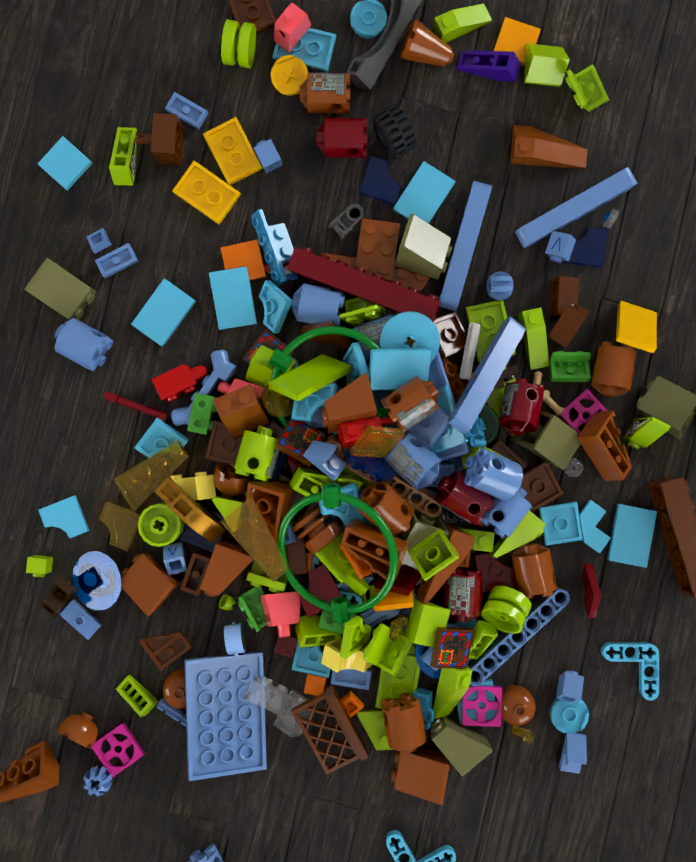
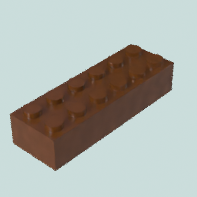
(678, 528)

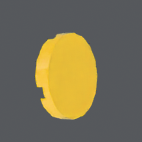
(288, 75)

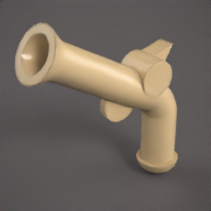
(546, 397)

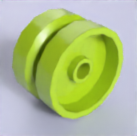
(238, 43)
(153, 532)
(506, 609)

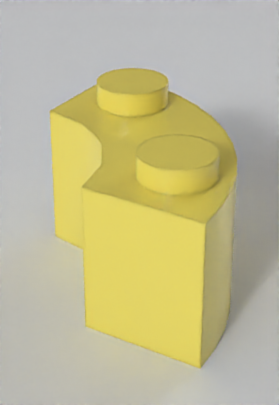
(197, 487)
(332, 659)

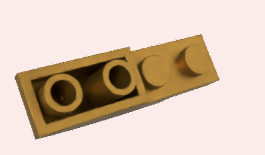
(189, 511)

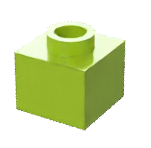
(39, 565)

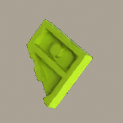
(374, 725)

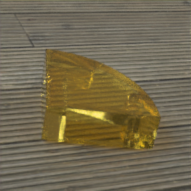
(396, 626)
(526, 734)

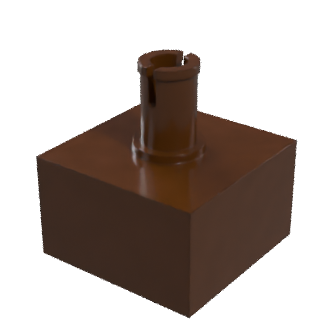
(165, 139)

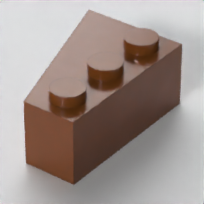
(604, 447)
(370, 545)

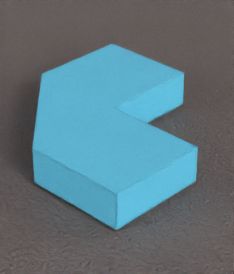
(589, 518)

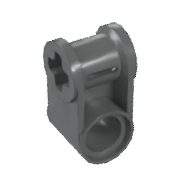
(345, 222)

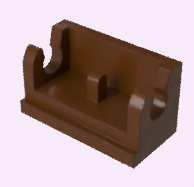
(563, 292)
(568, 324)

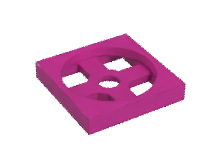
(586, 394)
(489, 705)
(104, 758)

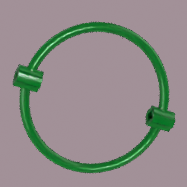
(282, 360)
(332, 498)

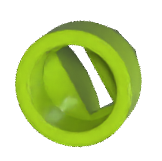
(226, 602)

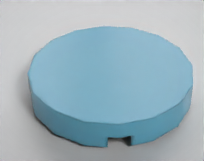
(368, 18)
(569, 716)

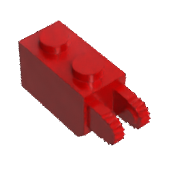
(178, 381)
(351, 431)

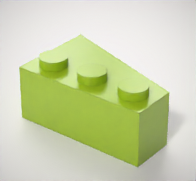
(309, 481)

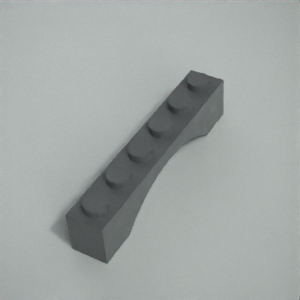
(367, 67)

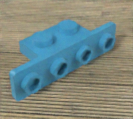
(275, 244)

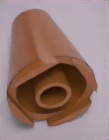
(425, 46)

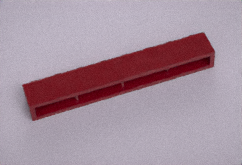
(361, 285)

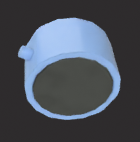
(234, 639)

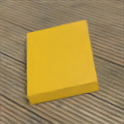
(232, 151)
(206, 192)
(636, 327)

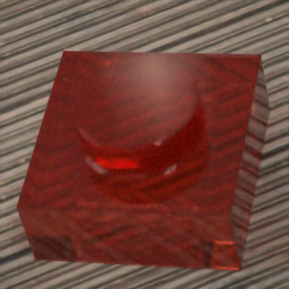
(286, 646)

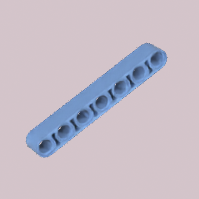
(576, 207)
(464, 245)
(486, 375)
(526, 633)

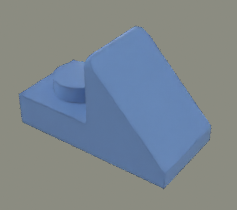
(323, 457)
(573, 753)

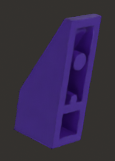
(490, 64)

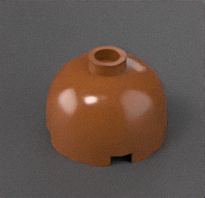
(230, 482)
(175, 689)
(517, 705)
(79, 729)

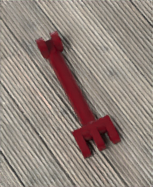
(136, 406)

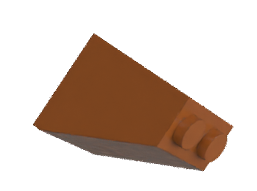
(349, 404)
(241, 410)
(224, 566)
(148, 582)
(421, 774)

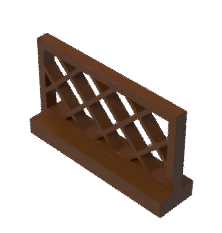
(346, 727)

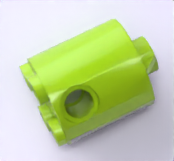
(260, 447)

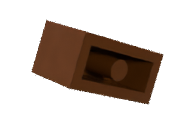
(195, 573)

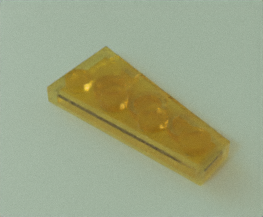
(148, 475)
(252, 533)

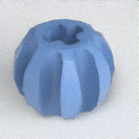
(500, 286)
(97, 787)

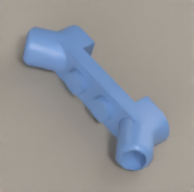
(222, 369)

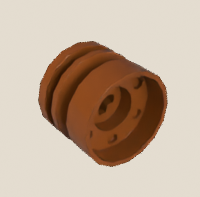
(318, 529)

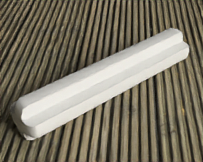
(469, 351)

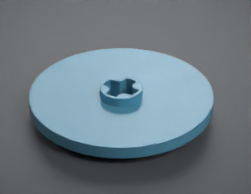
(411, 325)

